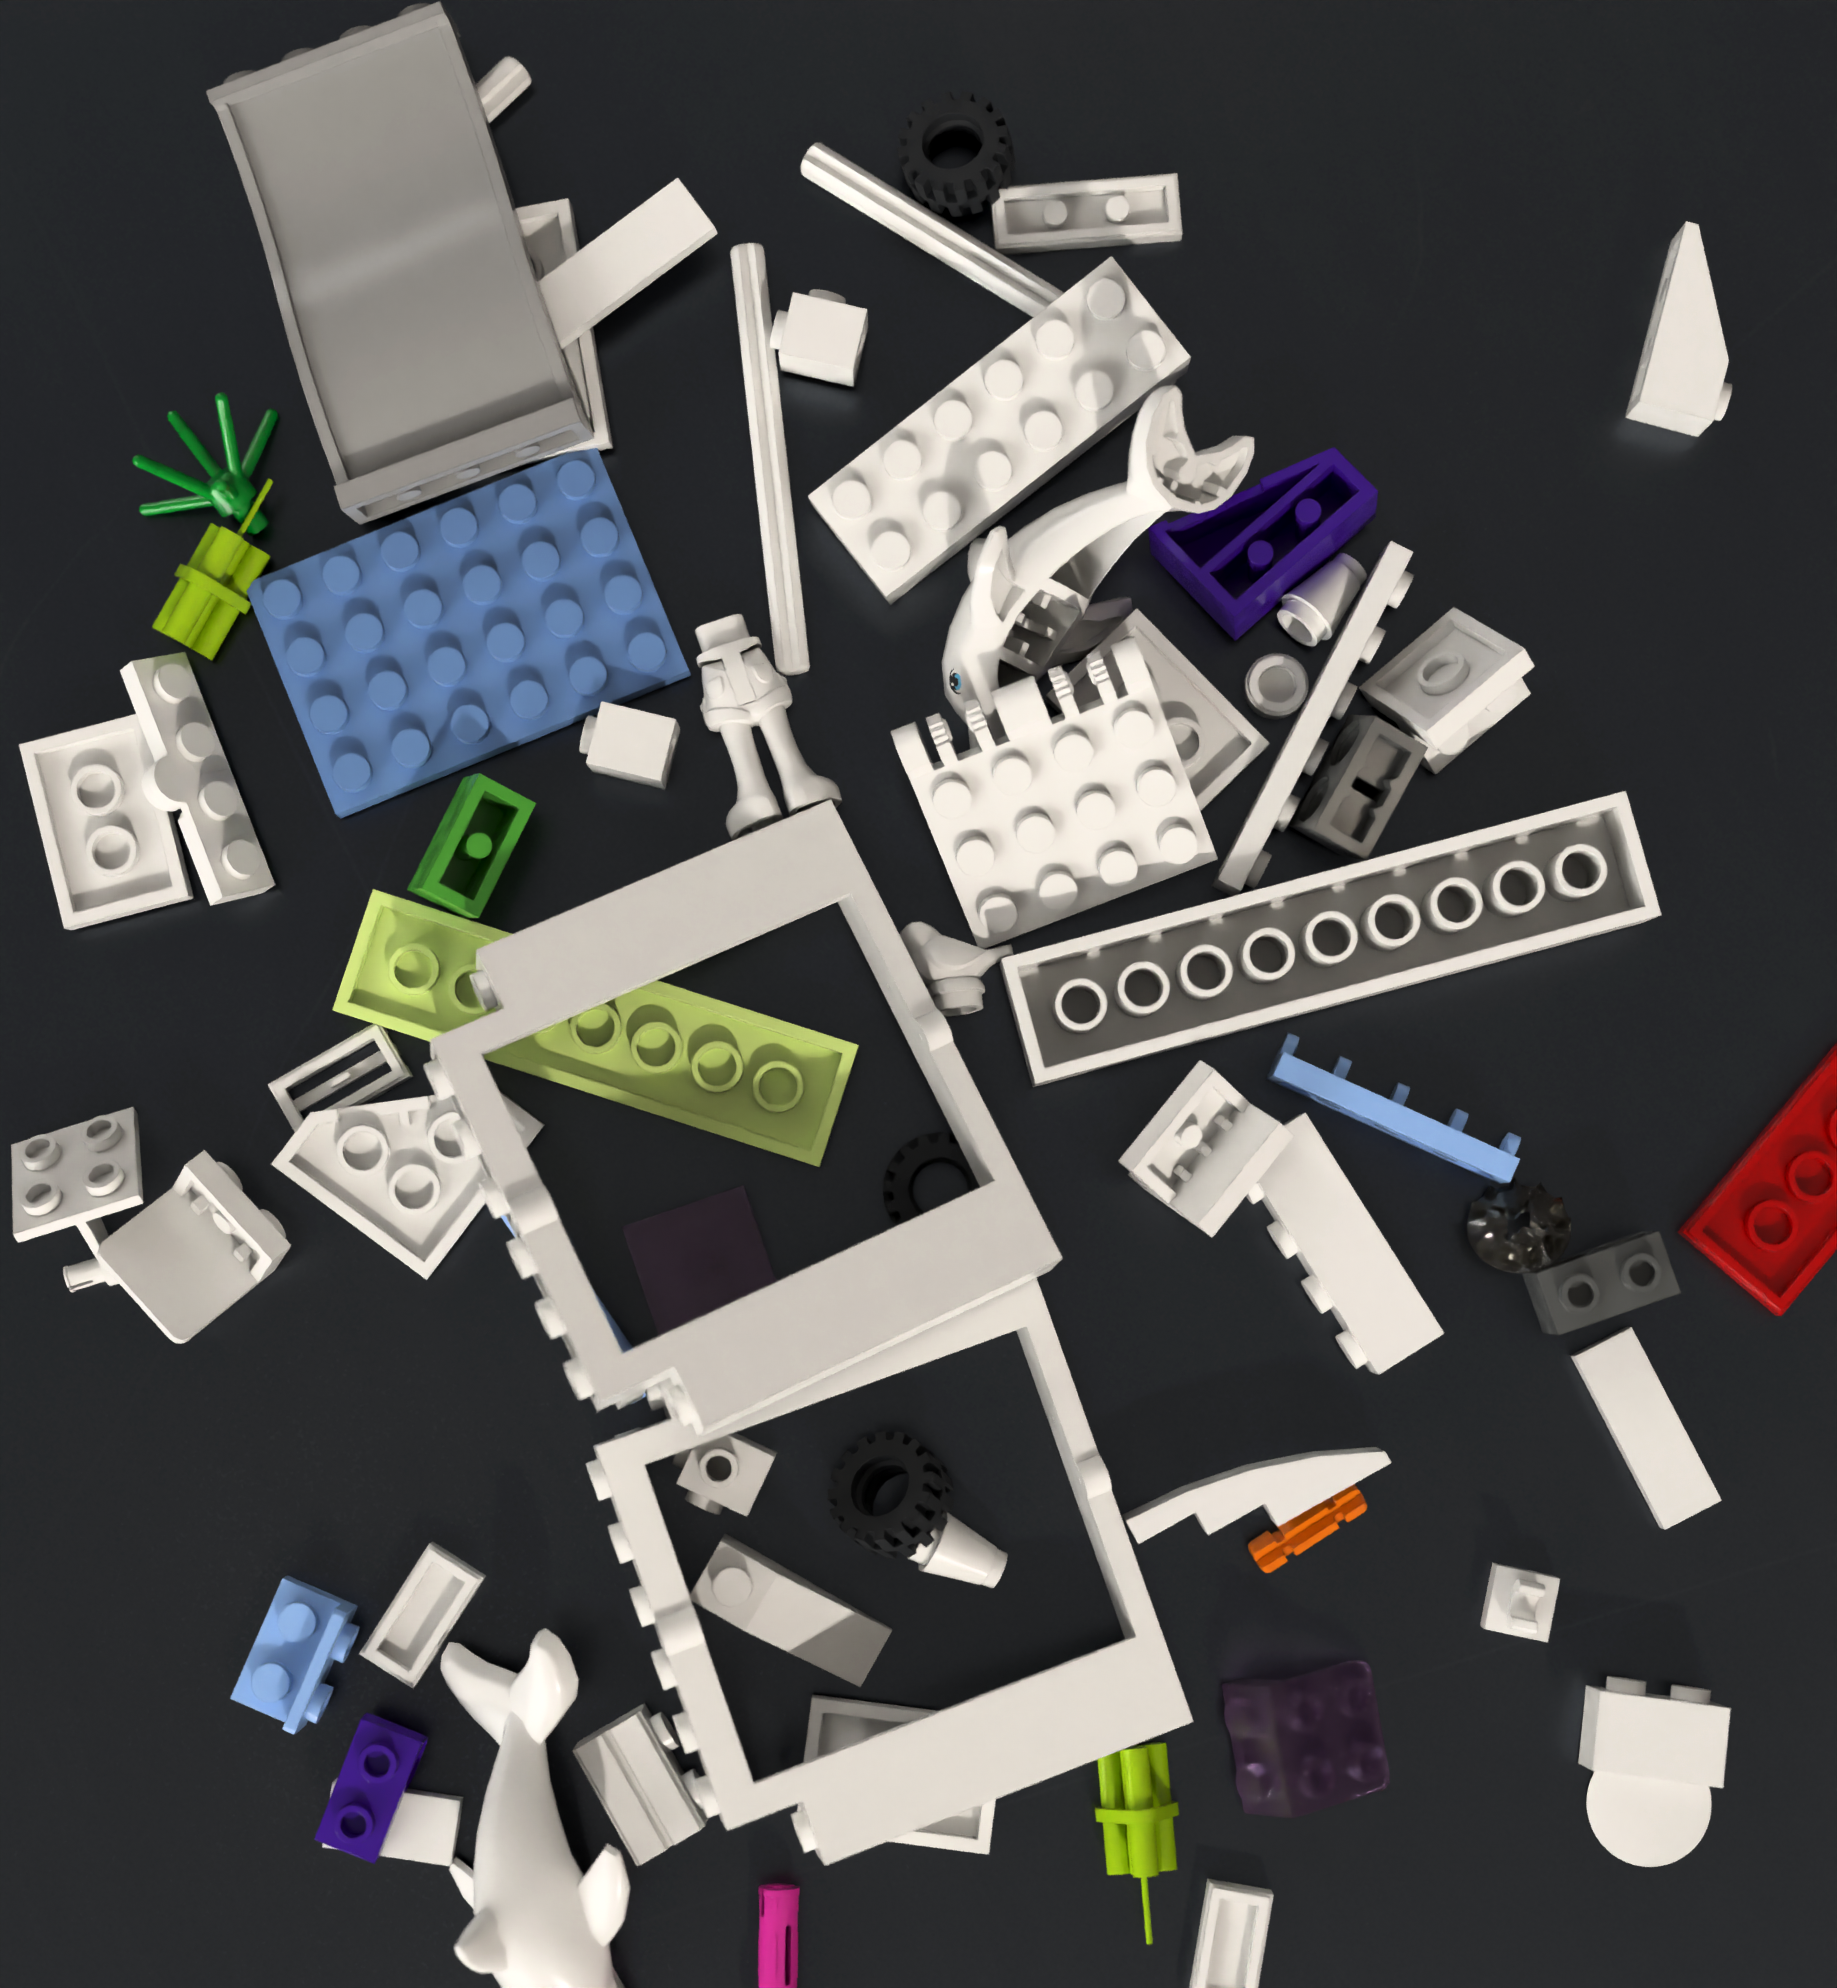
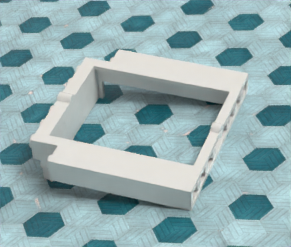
(823, 1313)
(955, 1754)

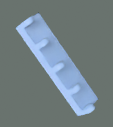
(1392, 1116)

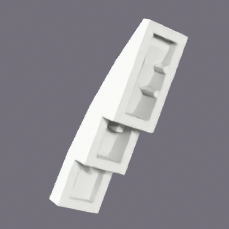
(1281, 1485)

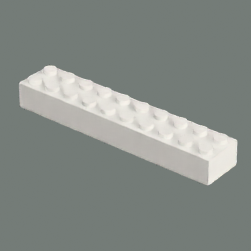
(1329, 938)

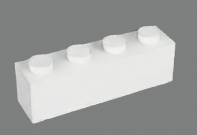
(1343, 1253)

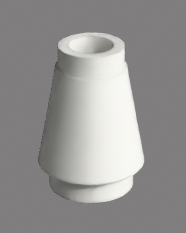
(1321, 600)
(961, 1555)

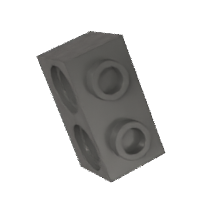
(1358, 786)
(1602, 1282)

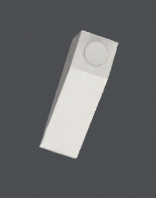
(1684, 349)
(789, 1611)

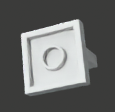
(1450, 685)
(1205, 1149)

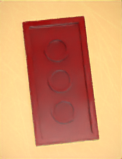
(1777, 1205)

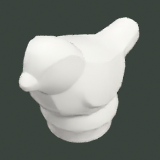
(950, 967)

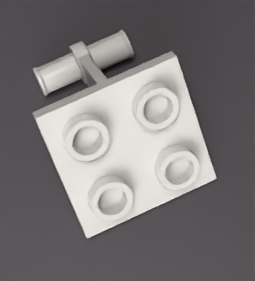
(76, 1180)

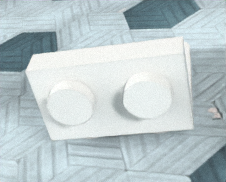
(194, 1249)

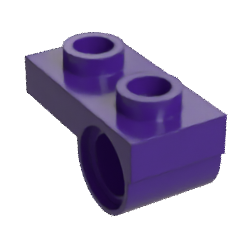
(371, 1787)

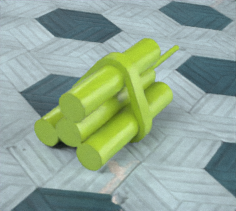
(213, 587)
(1138, 1815)

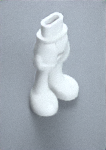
(745, 693)

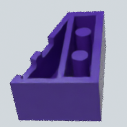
(1265, 538)

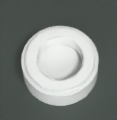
(1275, 686)

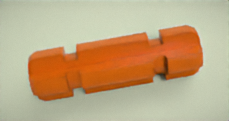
(1306, 1529)

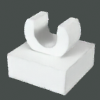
(1520, 1602)

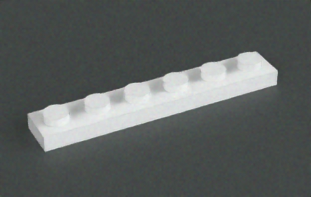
(1327, 698)

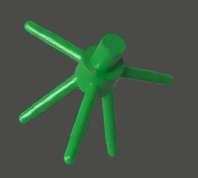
(228, 487)

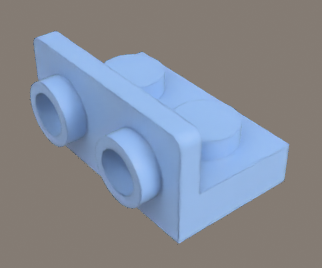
(295, 1653)

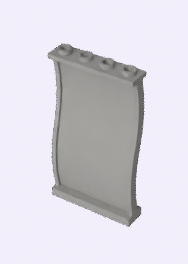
(399, 263)

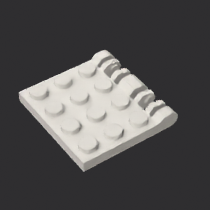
(1059, 804)

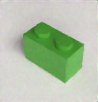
(471, 846)

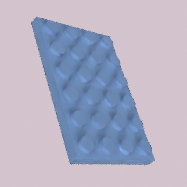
(466, 630)

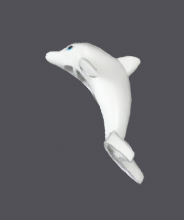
(1036, 588)
(531, 1904)

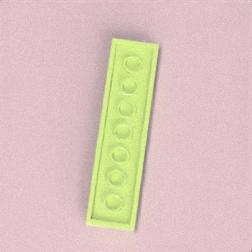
(644, 1049)

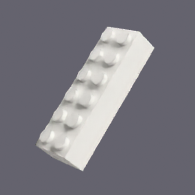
(1000, 430)

